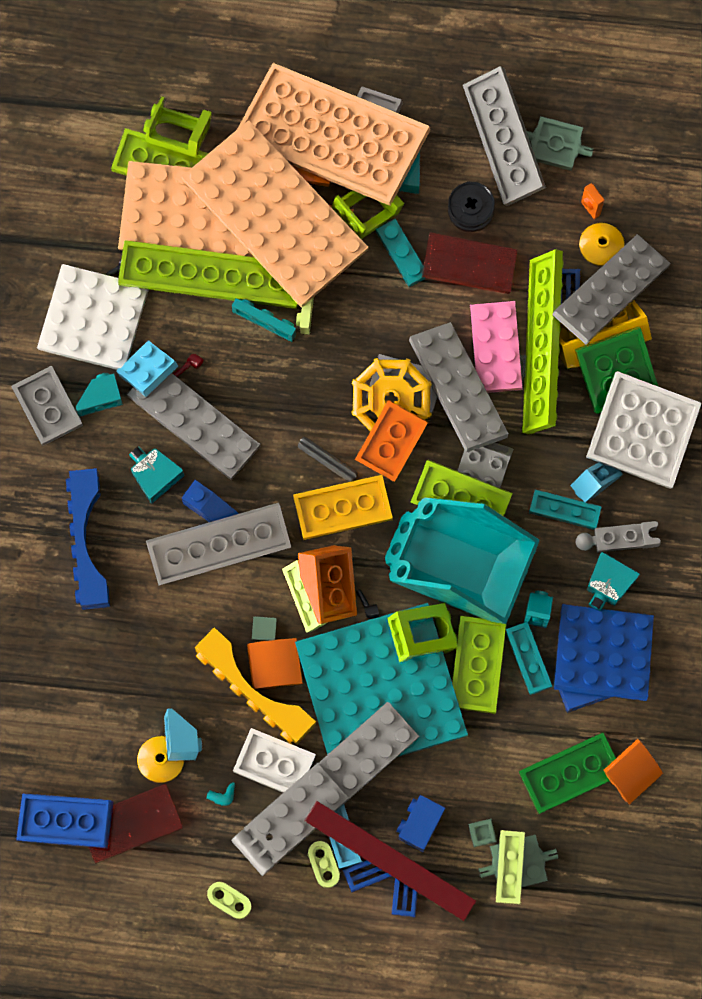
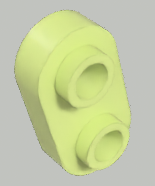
(323, 864)
(229, 900)

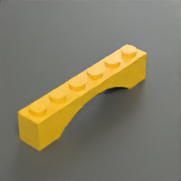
(288, 718)

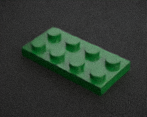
(568, 773)

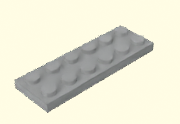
(504, 136)
(611, 289)
(458, 387)
(198, 425)
(218, 543)

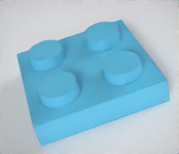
(147, 368)

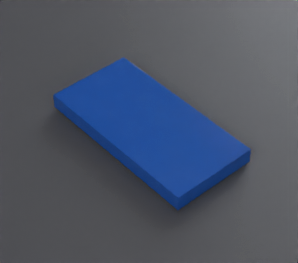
(64, 820)

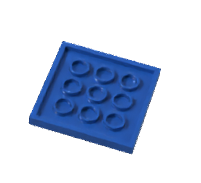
(604, 652)

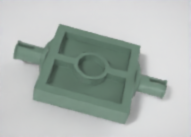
(557, 143)
(533, 862)

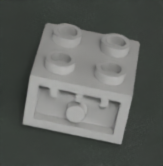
(487, 463)

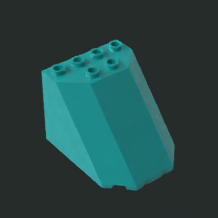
(462, 556)

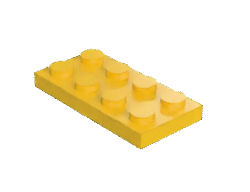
(342, 507)

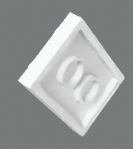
(272, 761)

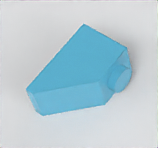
(594, 481)
(180, 738)

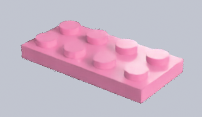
(496, 346)

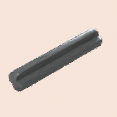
(327, 459)

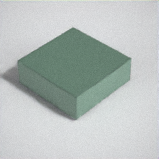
(264, 629)
(482, 833)

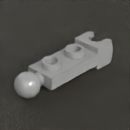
(619, 537)

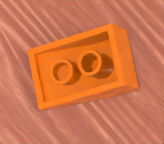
(329, 582)

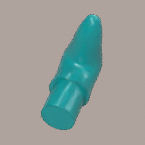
(222, 799)

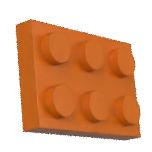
(391, 440)

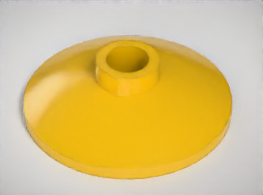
(593, 250)
(153, 770)

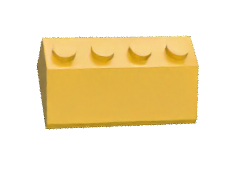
(627, 319)

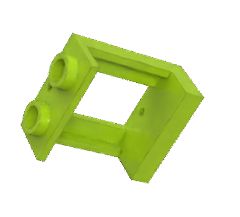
(164, 115)
(342, 208)
(403, 636)

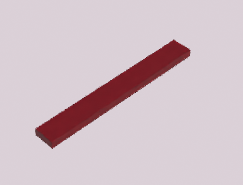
(390, 860)

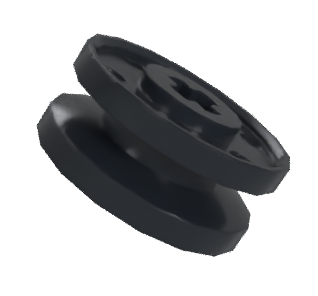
(466, 218)

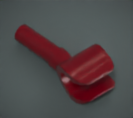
(193, 360)

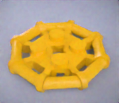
(387, 384)

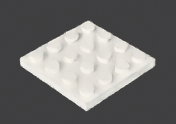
(92, 318)
(643, 430)

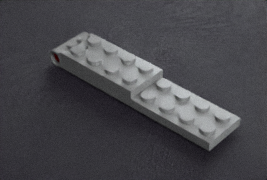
(328, 782)

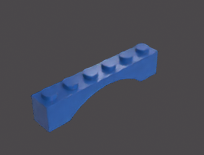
(85, 492)

